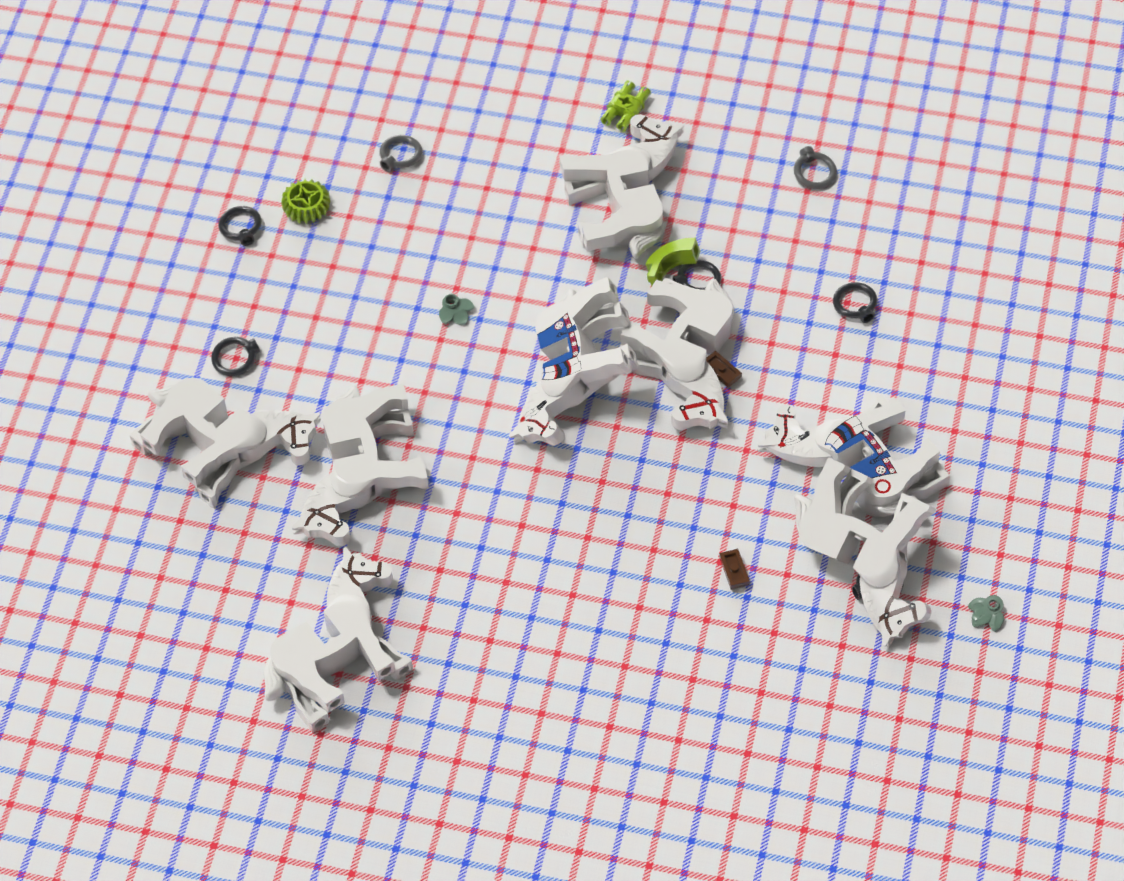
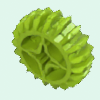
(305, 201)

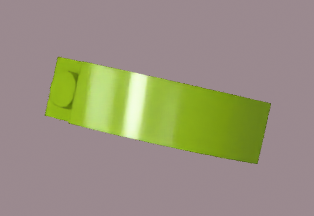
(671, 255)

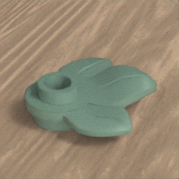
(457, 311)
(985, 613)

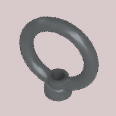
(808, 155)
(389, 162)

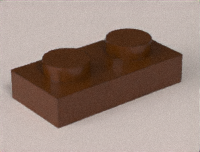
(724, 369)
(734, 569)

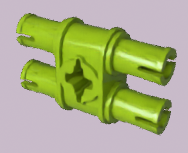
(625, 105)

